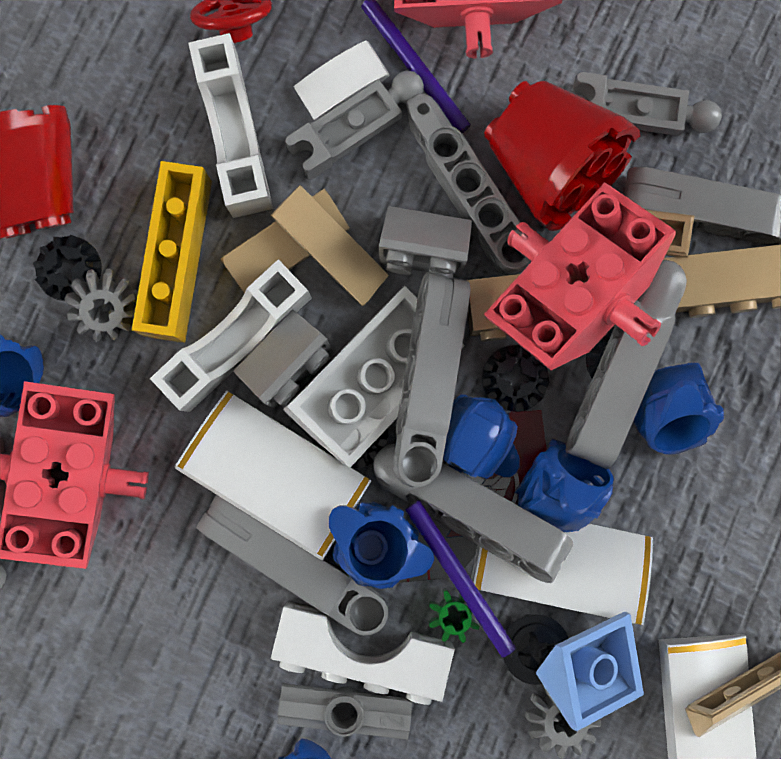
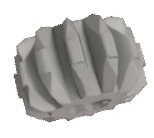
(84, 301)
(550, 731)

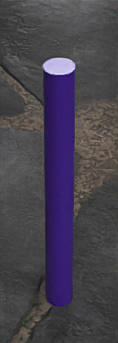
(414, 63)
(460, 579)

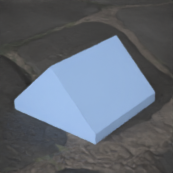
(593, 672)

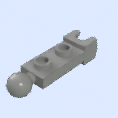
(648, 106)
(352, 122)

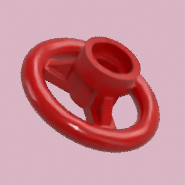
(232, 16)

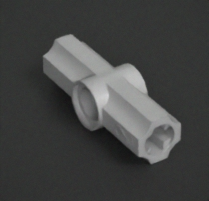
(314, 709)

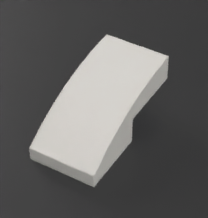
(340, 79)

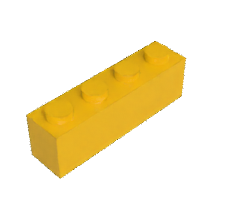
(172, 252)

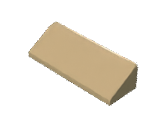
(273, 243)
(329, 245)
(735, 696)

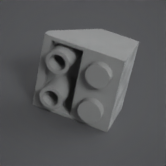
(424, 242)
(284, 360)

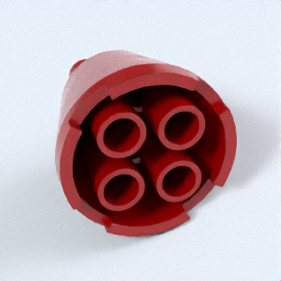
(559, 149)
(35, 170)

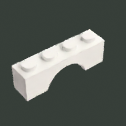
(232, 125)
(210, 360)
(415, 667)

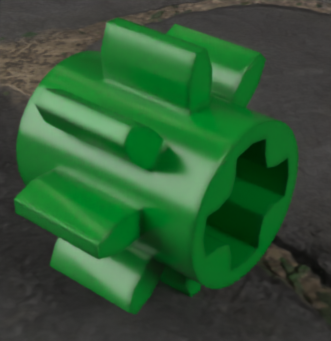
(447, 625)

